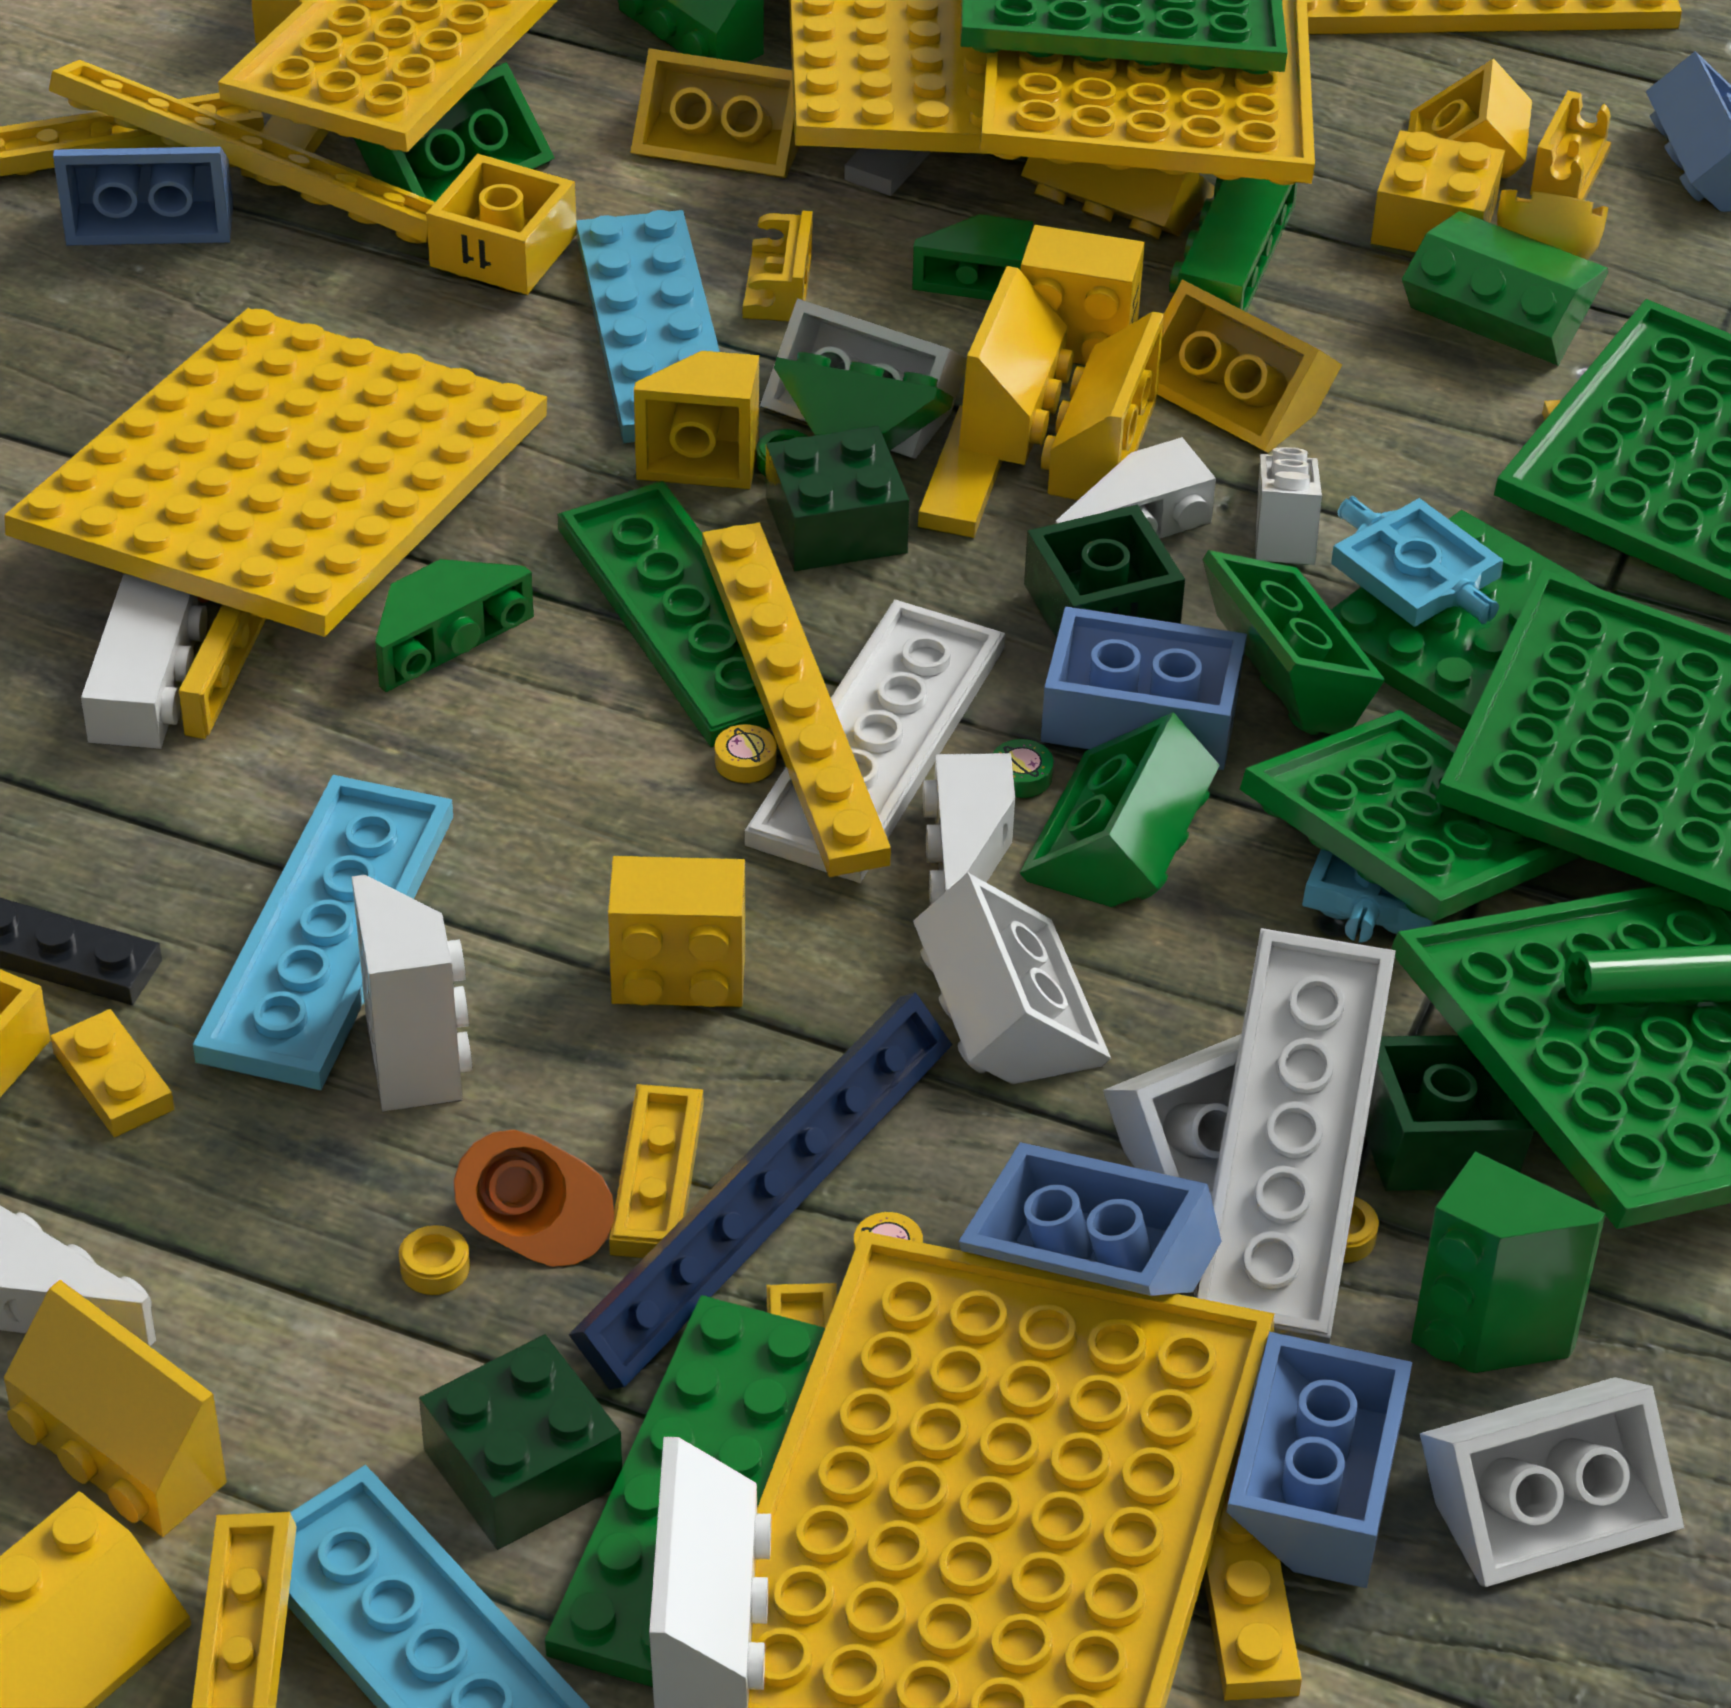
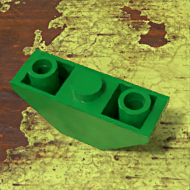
(861, 397)
(447, 613)

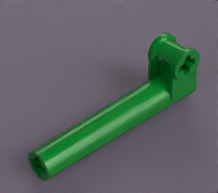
(1649, 975)

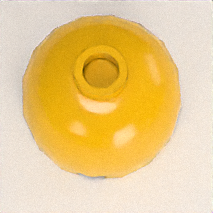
(1554, 220)

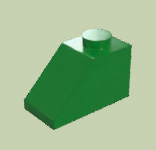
(969, 256)

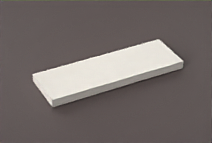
(896, 714)
(1297, 1128)

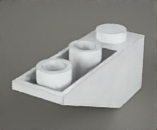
(1164, 481)
(1288, 507)
(972, 817)
(36, 1261)

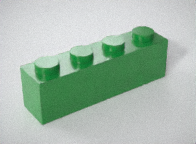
(1235, 239)

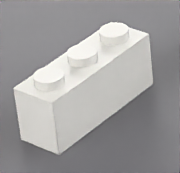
(142, 664)

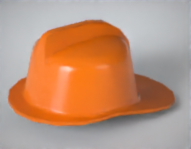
(533, 1198)

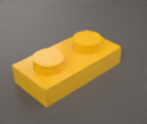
(112, 1073)

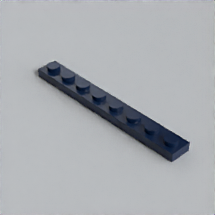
(759, 1192)

